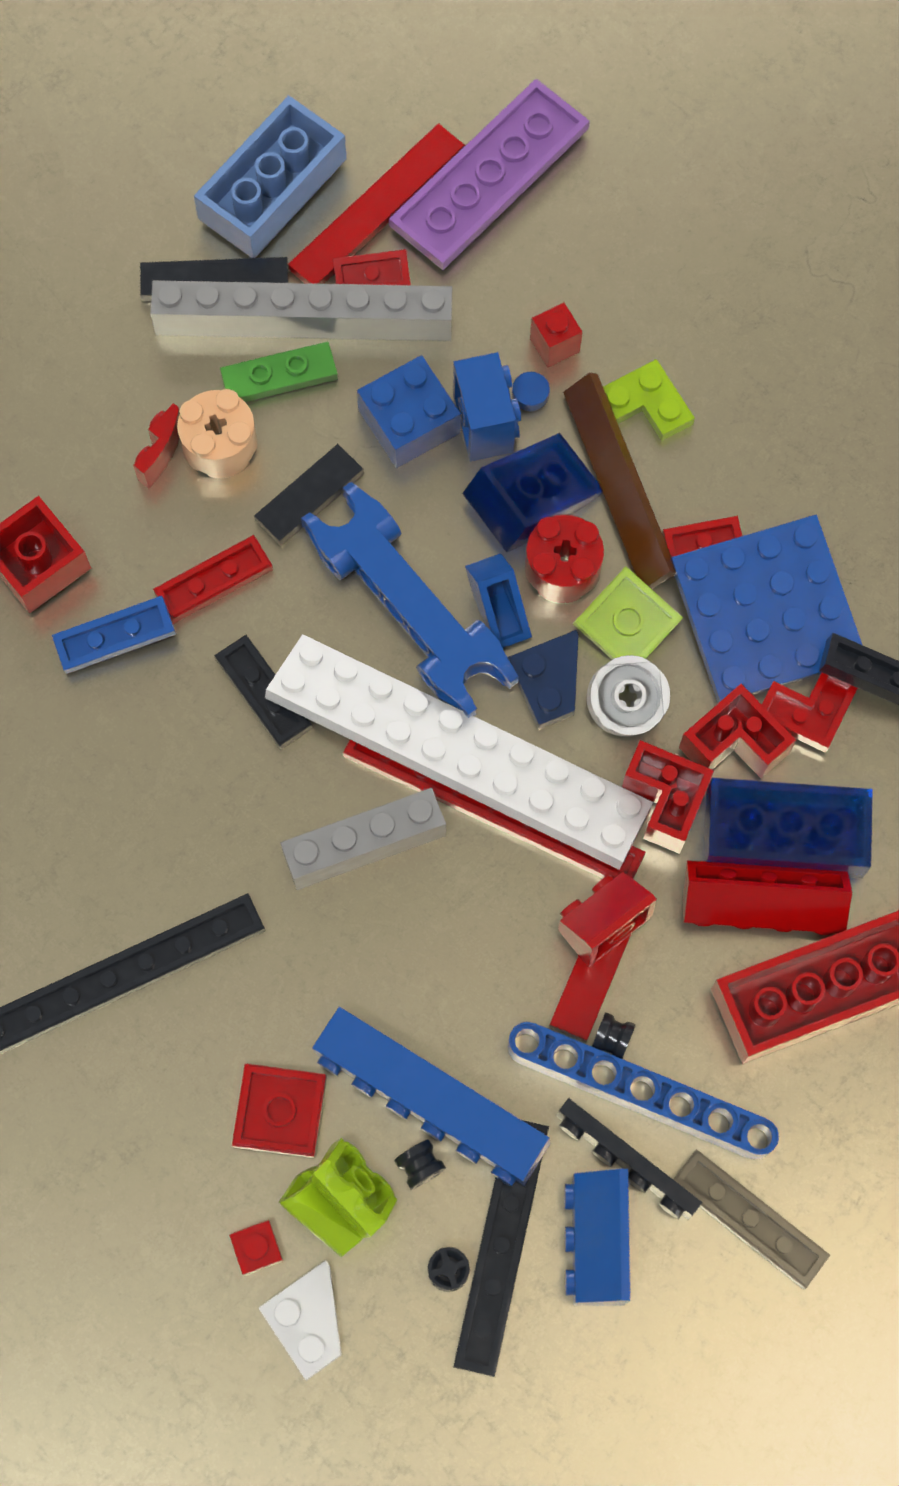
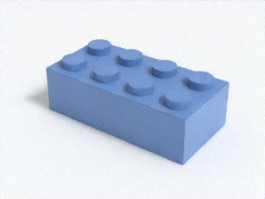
(270, 177)

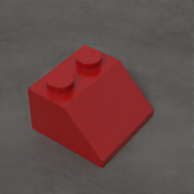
(606, 917)

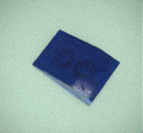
(529, 486)

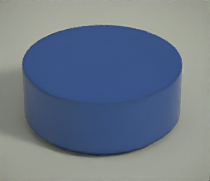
(531, 391)

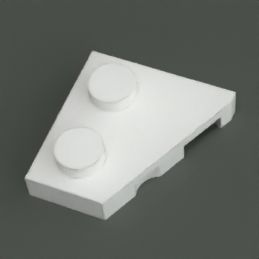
(306, 1321)

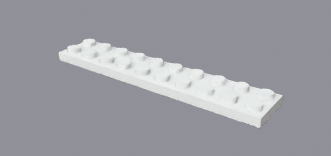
(460, 751)

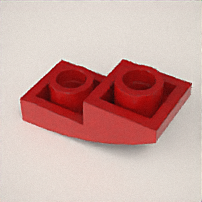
(164, 439)

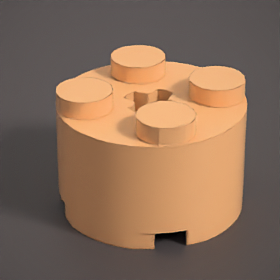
(221, 414)

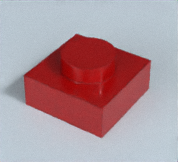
(256, 1247)

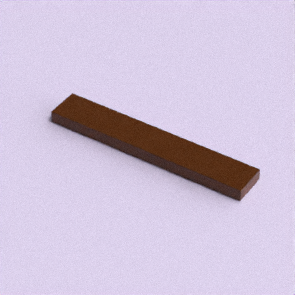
(619, 481)

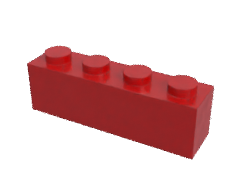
(766, 897)

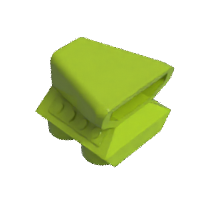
(340, 1198)

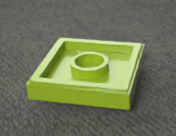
(627, 618)

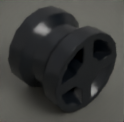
(613, 1036)
(420, 1164)
(452, 1260)

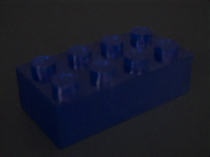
(789, 825)

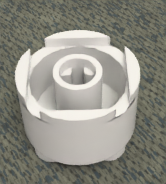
(642, 679)

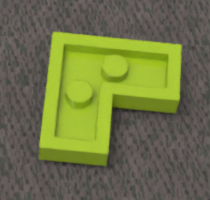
(652, 393)

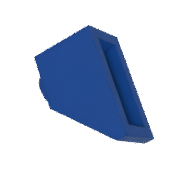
(499, 599)

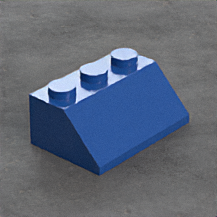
(598, 1238)

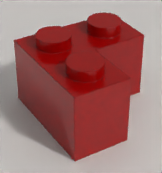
(740, 726)
(676, 788)

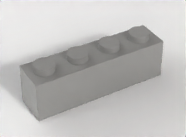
(364, 838)

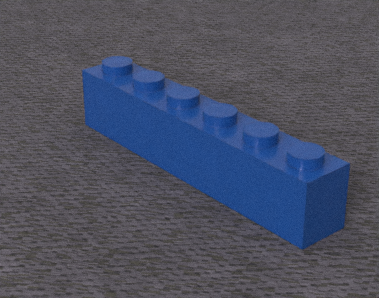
(432, 1097)

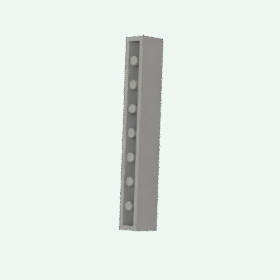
(301, 310)

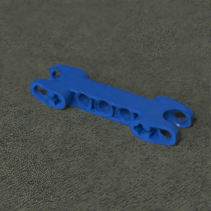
(451, 650)

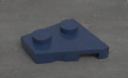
(549, 678)

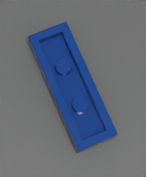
(114, 634)

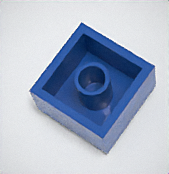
(486, 406)
(409, 411)

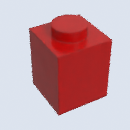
(555, 335)

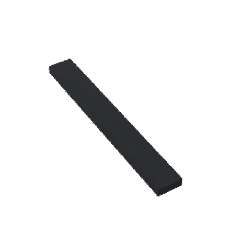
(128, 971)

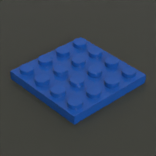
(764, 605)

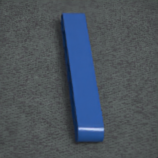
(662, 1089)

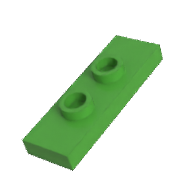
(281, 372)

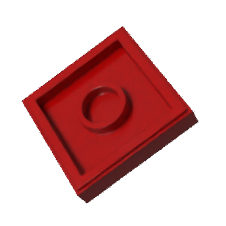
(279, 1110)

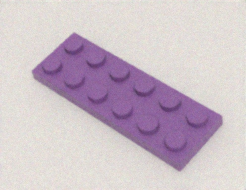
(489, 174)

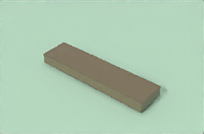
(752, 1220)

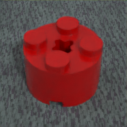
(568, 538)

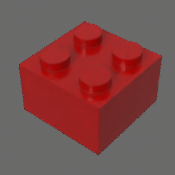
(38, 555)

